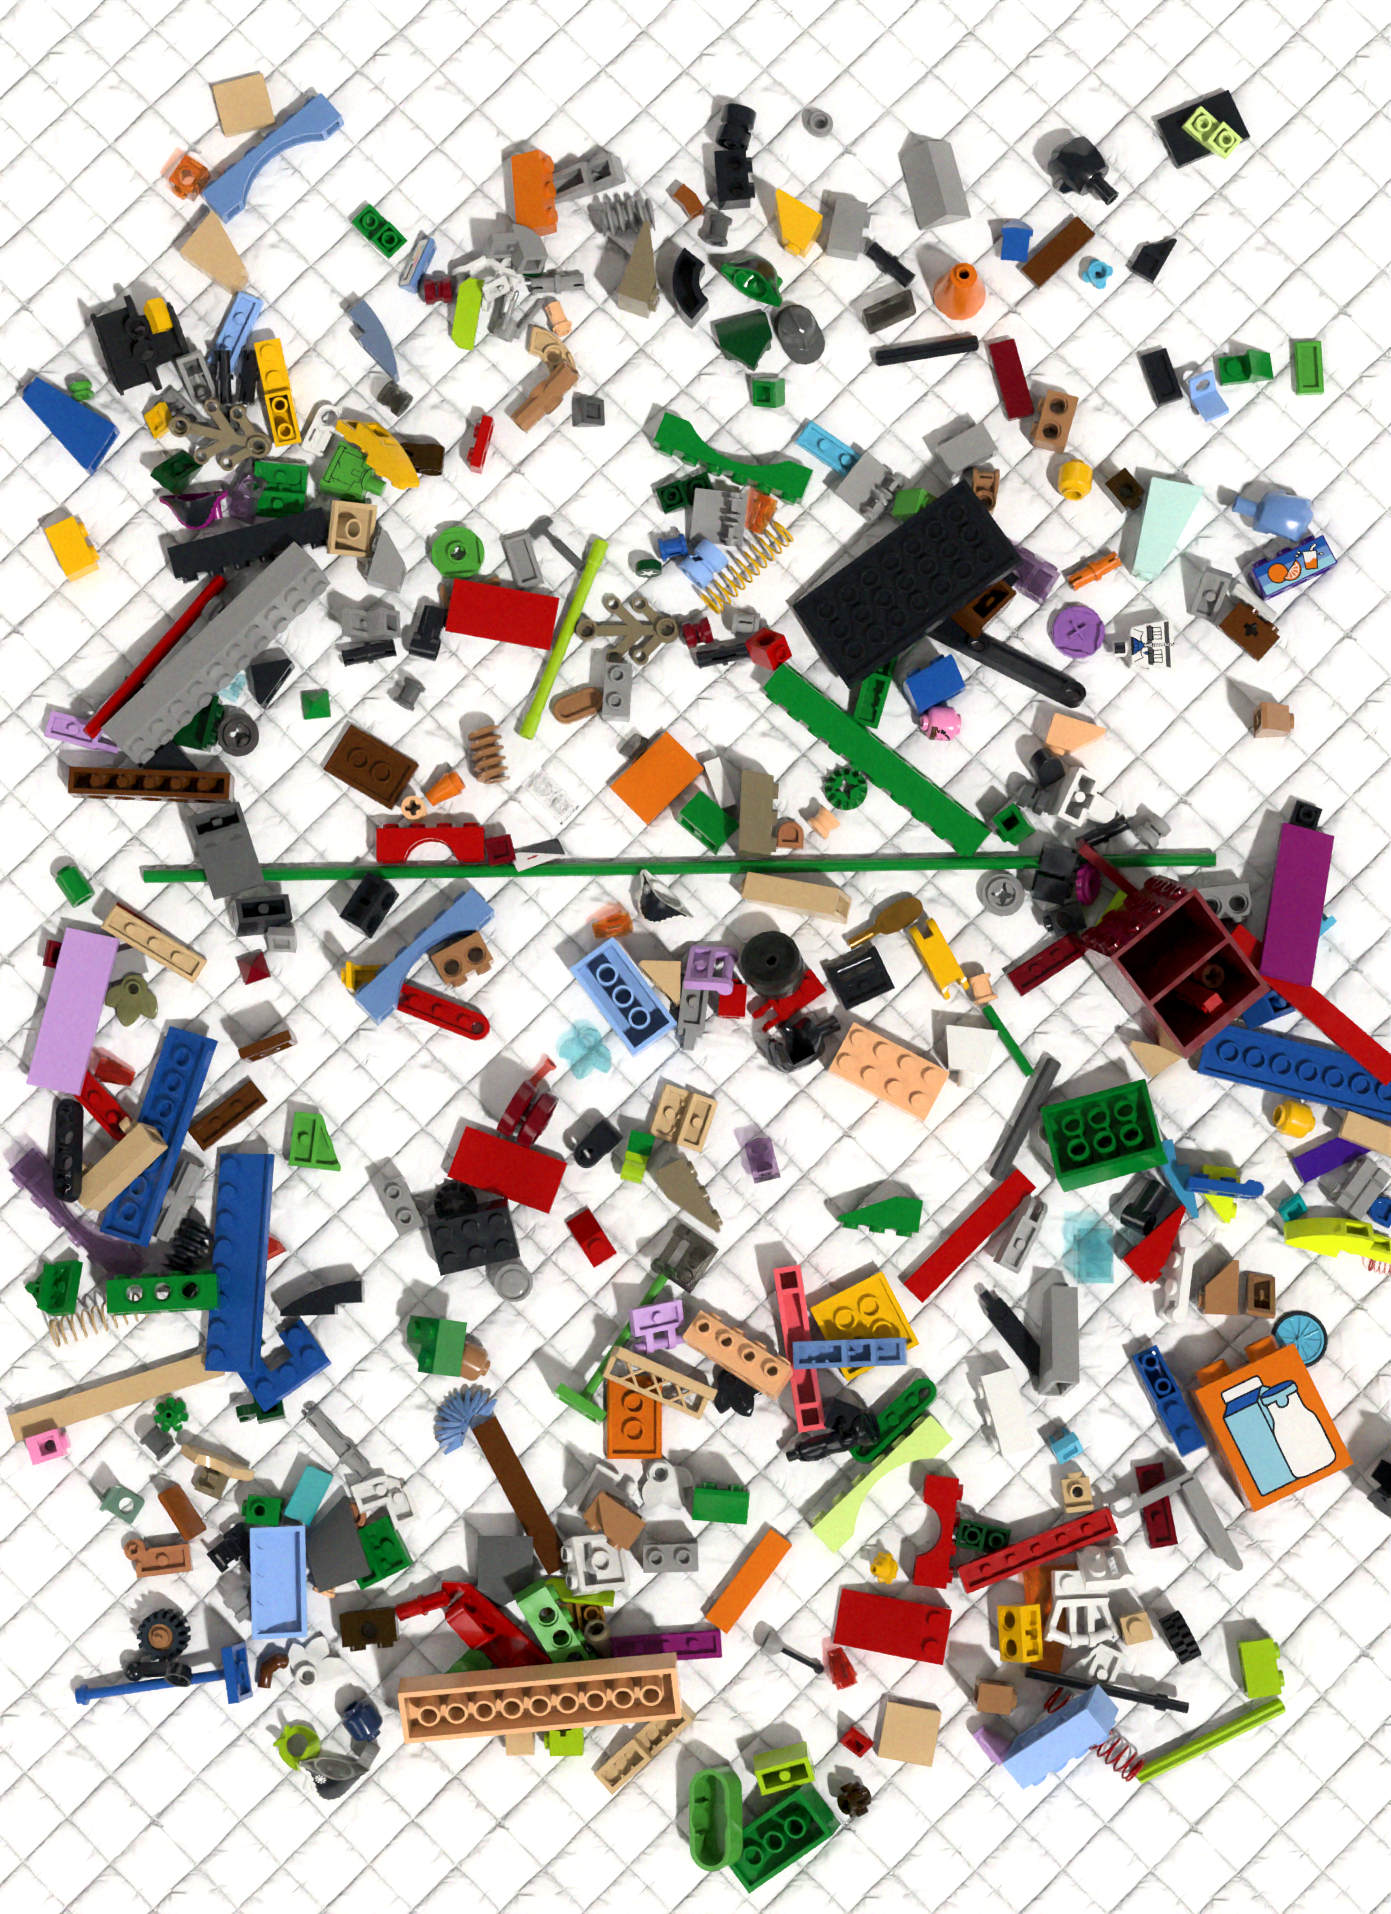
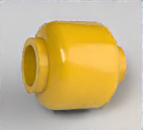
(1075, 479)
(1294, 1119)

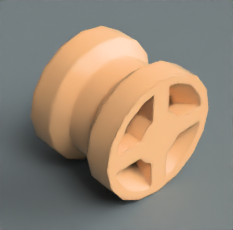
(823, 822)

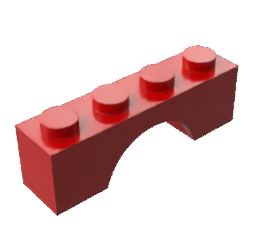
(397, 843)
(933, 1567)

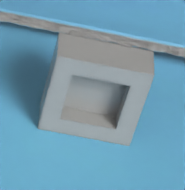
(282, 939)

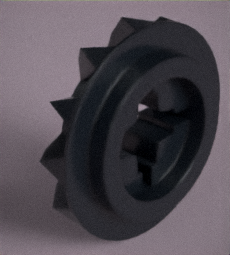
(246, 726)
(459, 1190)

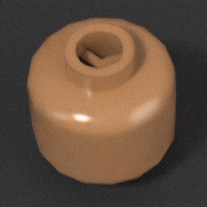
(474, 1362)

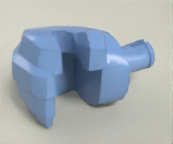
(1277, 514)

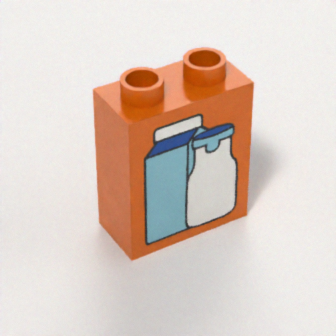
(1268, 1423)

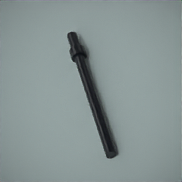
(1158, 1701)

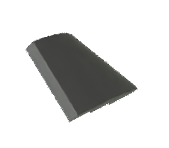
(336, 1548)
(504, 1567)

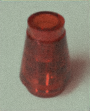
(113, 1072)
(842, 1672)

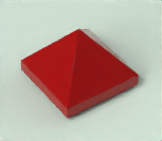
(856, 1741)

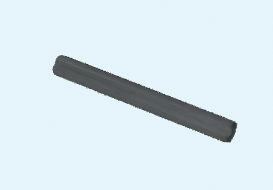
(1025, 1119)

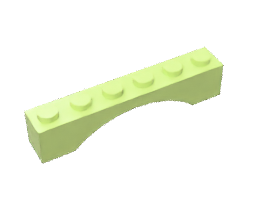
(921, 1443)

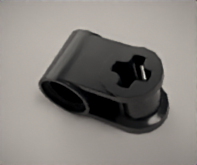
(600, 1141)

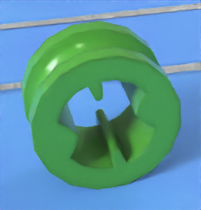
(81, 391)

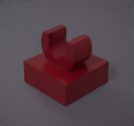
(500, 850)

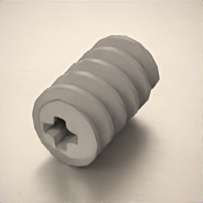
(626, 216)

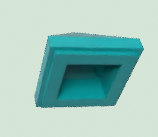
(1292, 1208)

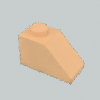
(1070, 735)

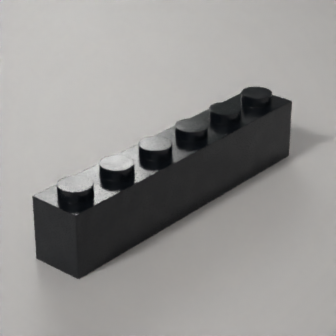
(247, 545)

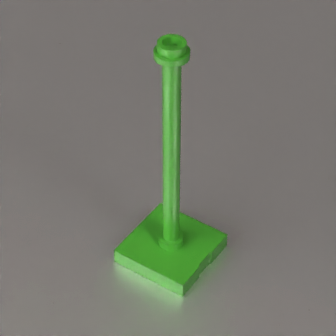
(583, 1399)

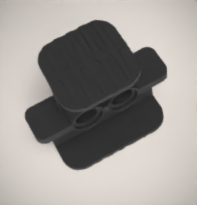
(124, 349)

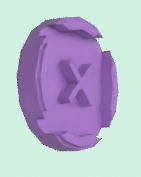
(1078, 632)

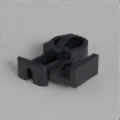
(232, 1549)

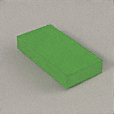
(1308, 368)

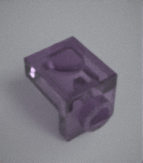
(762, 1160)

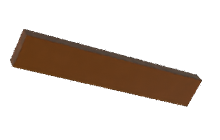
(521, 1493)

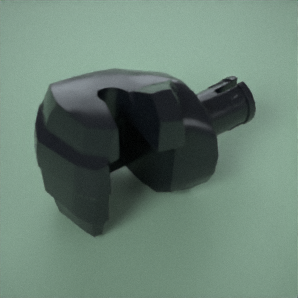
(1081, 169)
(803, 1044)

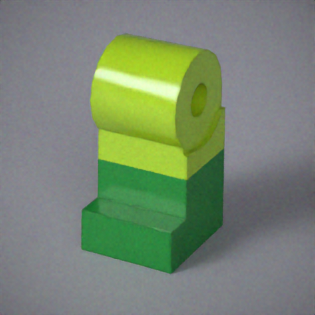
(637, 1156)

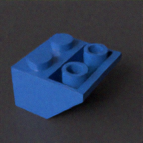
(933, 684)

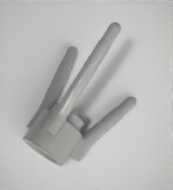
(505, 326)

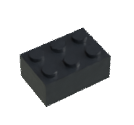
(473, 1236)

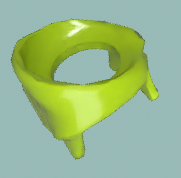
(311, 1751)

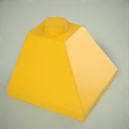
(797, 224)

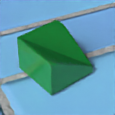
(768, 392)

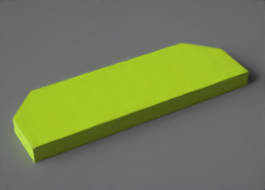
(467, 313)
(604, 1598)

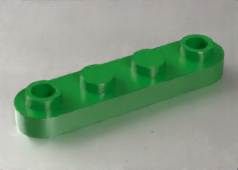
(899, 1417)

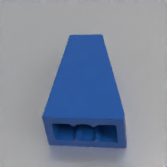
(73, 425)

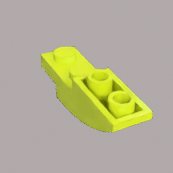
(1331, 1235)

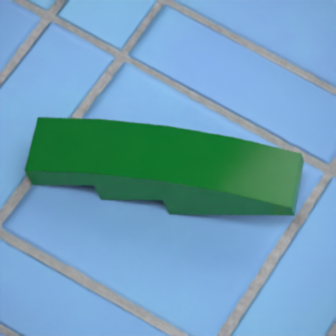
(874, 694)

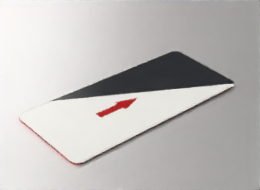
(538, 855)

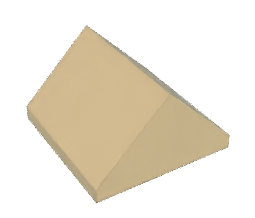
(351, 529)
(665, 977)

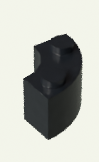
(686, 288)

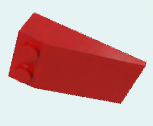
(892, 1626)

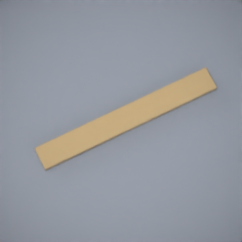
(111, 1397)

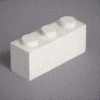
(1005, 1412)

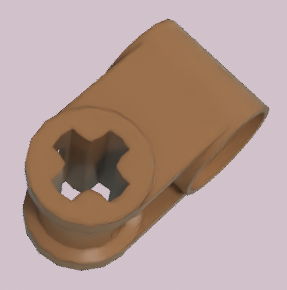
(986, 486)

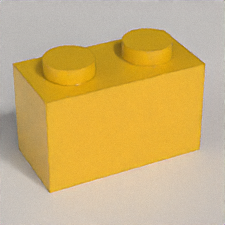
(72, 548)

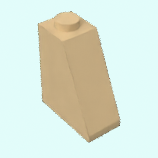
(215, 256)

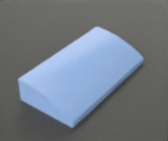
(278, 1582)

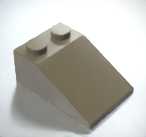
(638, 286)

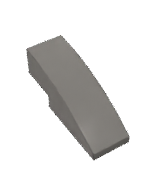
(588, 178)

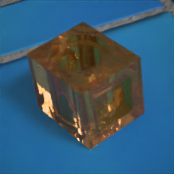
(189, 168)

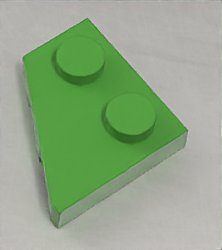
(311, 1143)

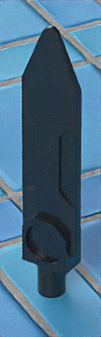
(1012, 1331)

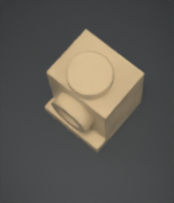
(1076, 1504)

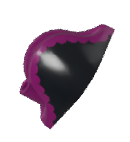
(196, 509)

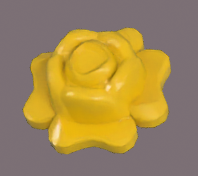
(884, 1567)

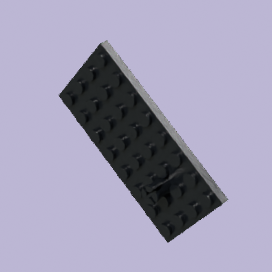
(907, 584)

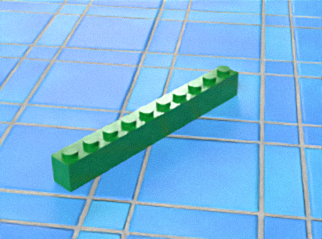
(877, 759)

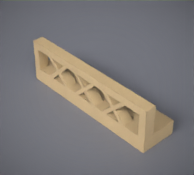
(664, 1373)

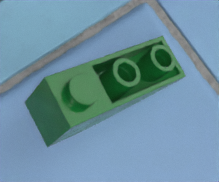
(892, 1214)

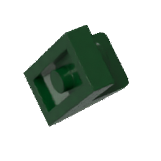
(176, 472)

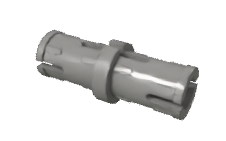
(558, 283)

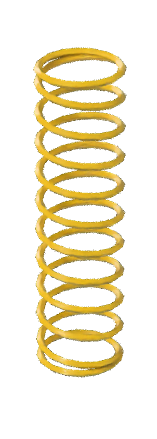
(711, 604)

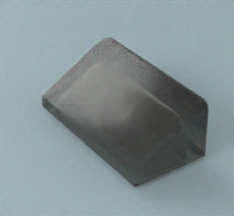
(889, 312)

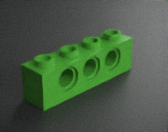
(531, 1602)

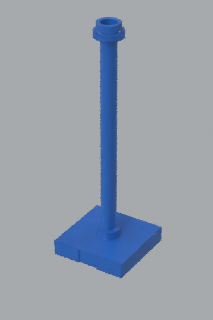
(234, 1672)

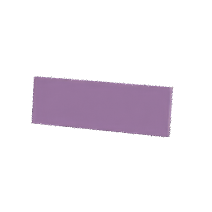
(73, 1011)

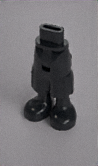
(865, 1433)

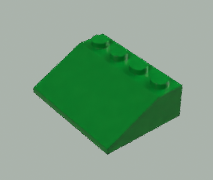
(1104, 1135)

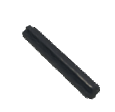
(926, 350)

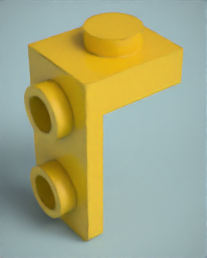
(355, 975)

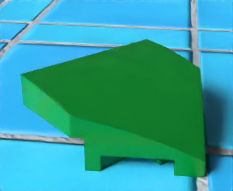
(57, 1287)

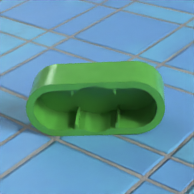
(715, 1818)

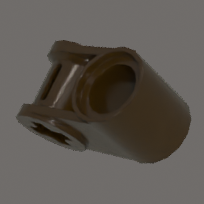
(426, 458)

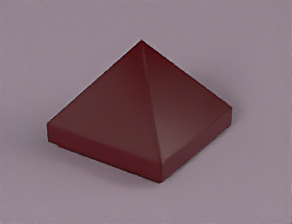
(51, 953)
(253, 968)

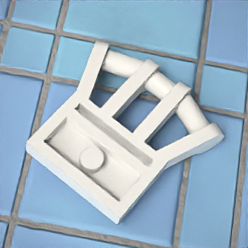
(1070, 1592)

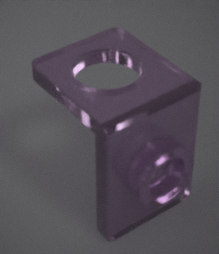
(245, 501)

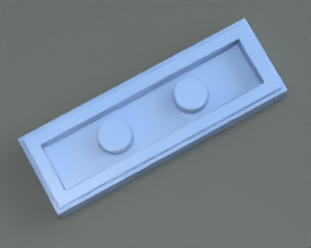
(237, 327)

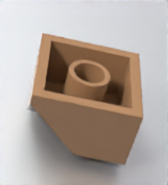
(615, 1519)

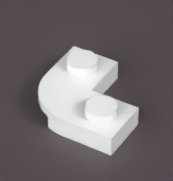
(387, 1492)

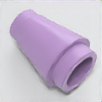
(992, 1744)

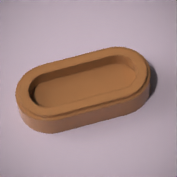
(578, 705)

